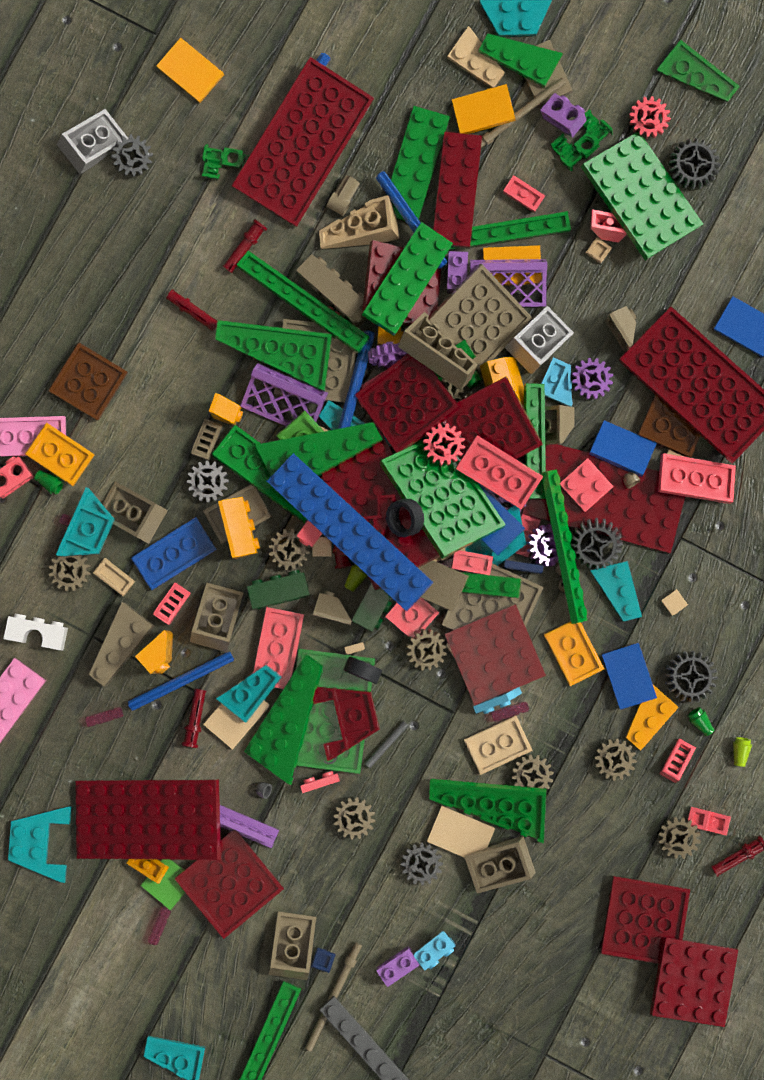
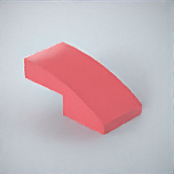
(529, 523)
(709, 820)

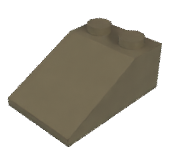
(134, 512)
(216, 617)
(500, 865)
(292, 946)

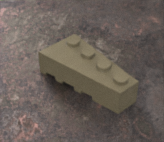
(333, 289)
(437, 352)
(121, 642)

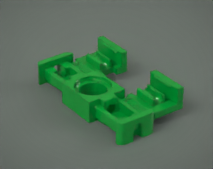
(570, 153)
(216, 156)

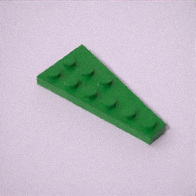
(322, 449)

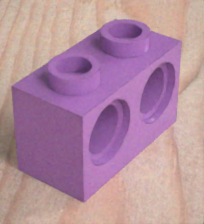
(561, 117)
(456, 269)
(397, 966)

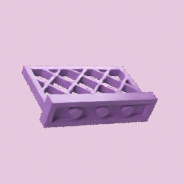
(518, 266)
(284, 383)
(247, 826)

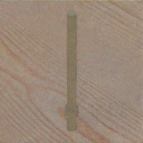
(489, 137)
(349, 962)

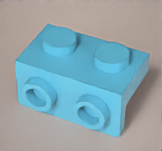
(433, 950)

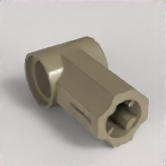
(342, 198)

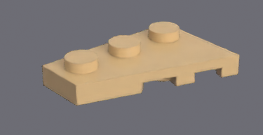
(467, 57)

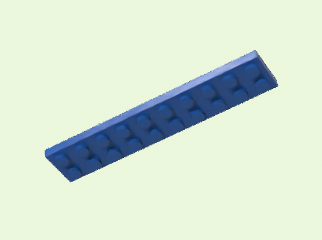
(350, 532)

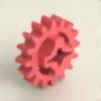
(646, 111)
(441, 436)

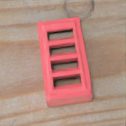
(157, 612)
(670, 775)

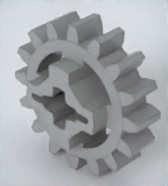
(214, 475)

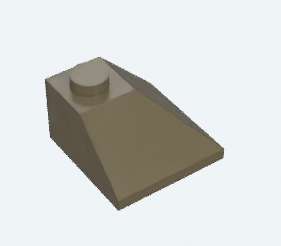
(622, 326)
(558, 423)
(330, 608)

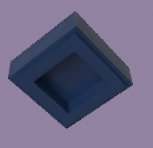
(323, 960)

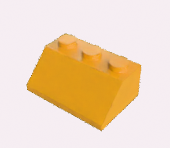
(499, 368)
(239, 527)
(157, 654)

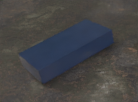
(525, 567)

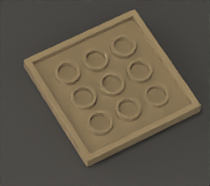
(482, 315)
(340, 363)
(476, 606)

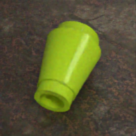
(355, 578)
(741, 750)

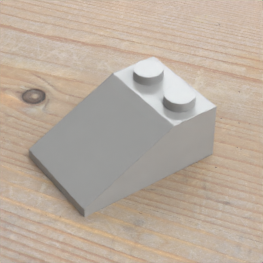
(90, 141)
(539, 340)

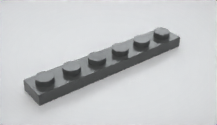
(361, 1040)

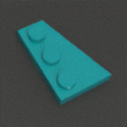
(619, 589)
(250, 693)
(176, 1056)

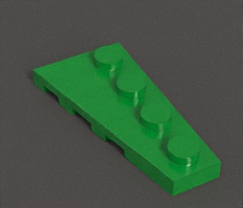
(525, 59)

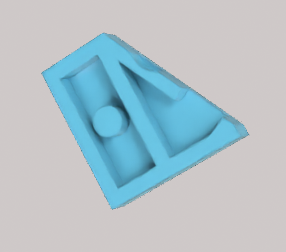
(558, 382)
(501, 700)

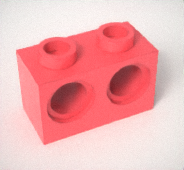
(14, 482)

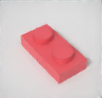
(523, 194)
(472, 562)
(327, 779)

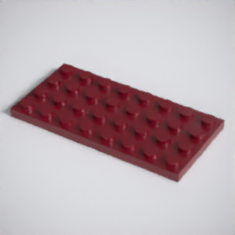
(302, 142)
(699, 384)
(360, 482)
(639, 512)
(148, 819)

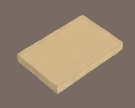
(229, 726)
(498, 745)
(459, 833)

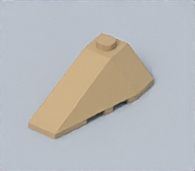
(369, 223)

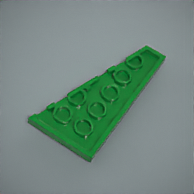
(288, 350)
(284, 728)
(501, 805)

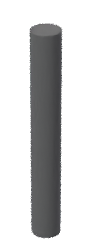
(386, 744)

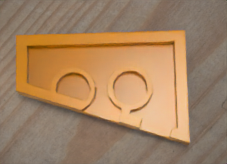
(650, 718)

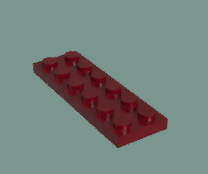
(457, 187)

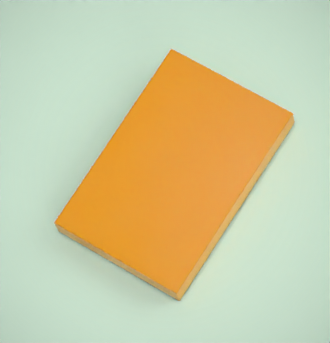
(190, 70)
(483, 110)
(514, 252)
(59, 454)
(573, 652)

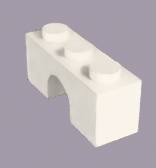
(19, 628)

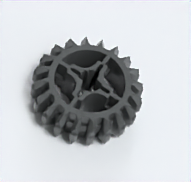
(701, 163)
(590, 546)
(691, 685)

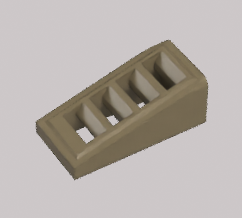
(201, 454)

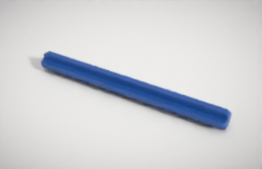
(400, 204)
(356, 382)
(180, 681)

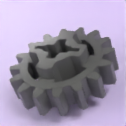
(122, 152)
(413, 867)

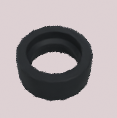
(415, 512)
(362, 670)

